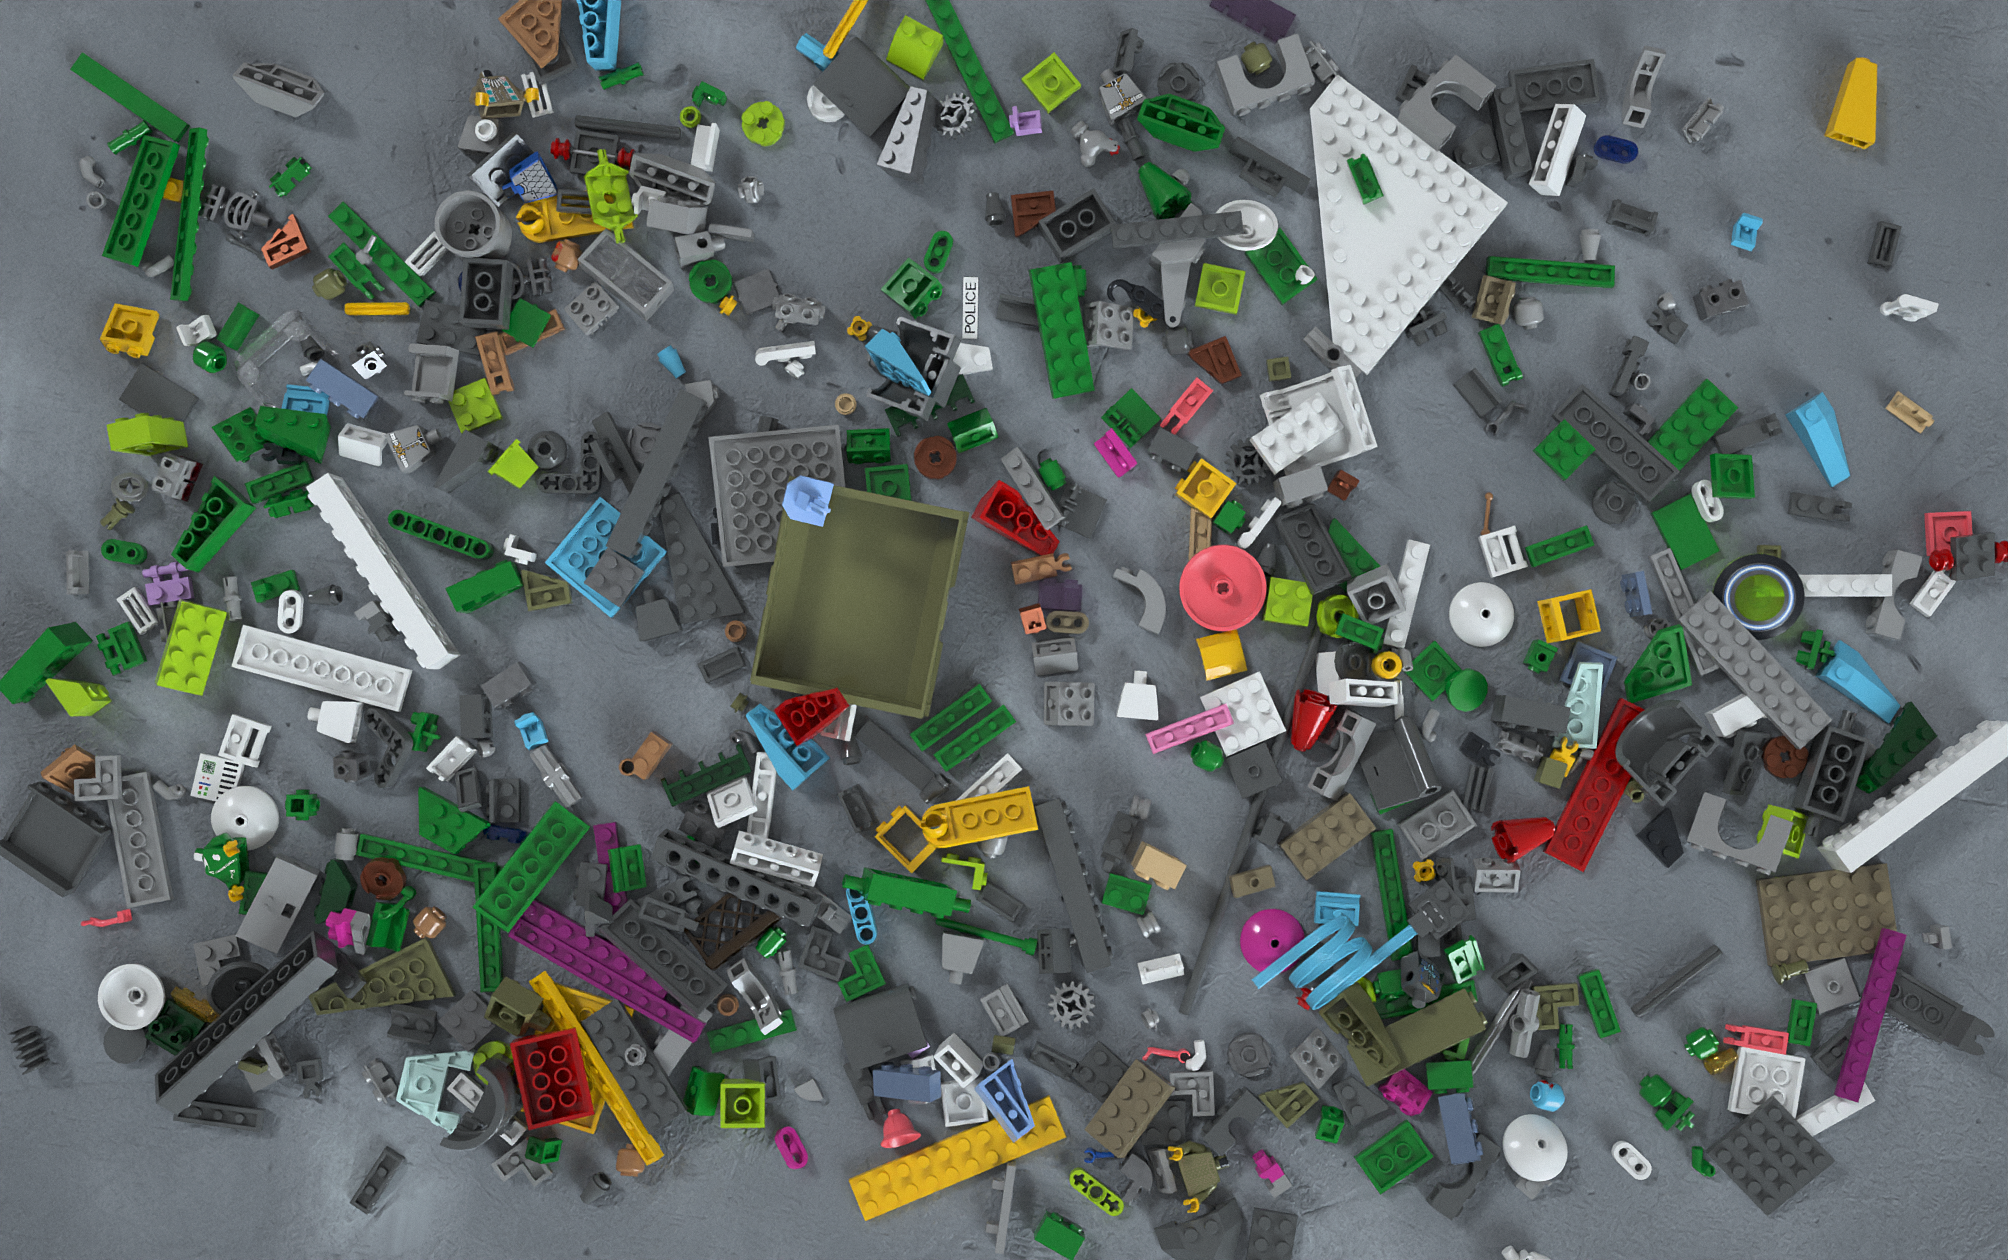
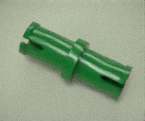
(621, 76)
(129, 137)
(1565, 1046)

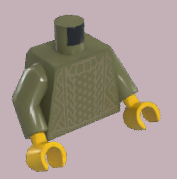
(1198, 1171)

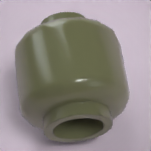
(1256, 58)
(329, 284)

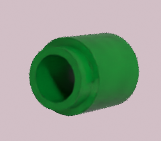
(1080, 280)
(1052, 474)
(771, 941)

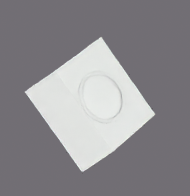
(1344, 398)

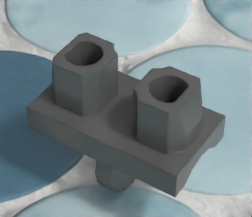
(1436, 323)

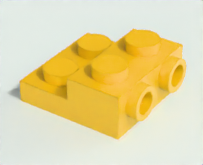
(129, 330)
(1204, 488)

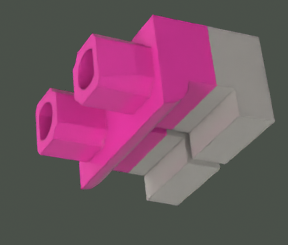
(349, 928)
(1269, 1168)

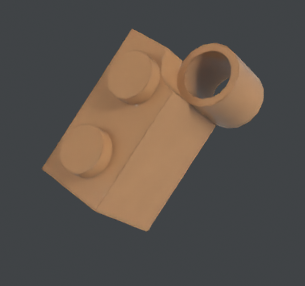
(647, 756)

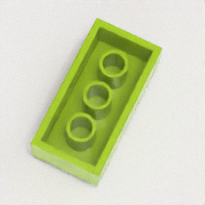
(190, 647)

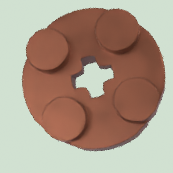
(947, 455)
(1772, 759)
(391, 870)

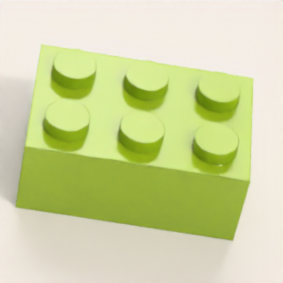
(146, 435)

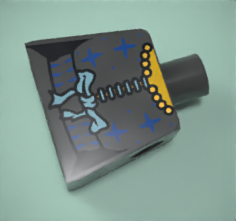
(1420, 979)

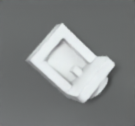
(197, 331)
(520, 556)

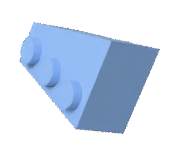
(1006, 1101)

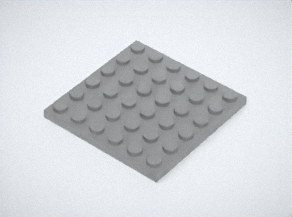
(752, 481)

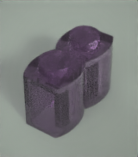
(1060, 595)

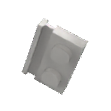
(1004, 1010)

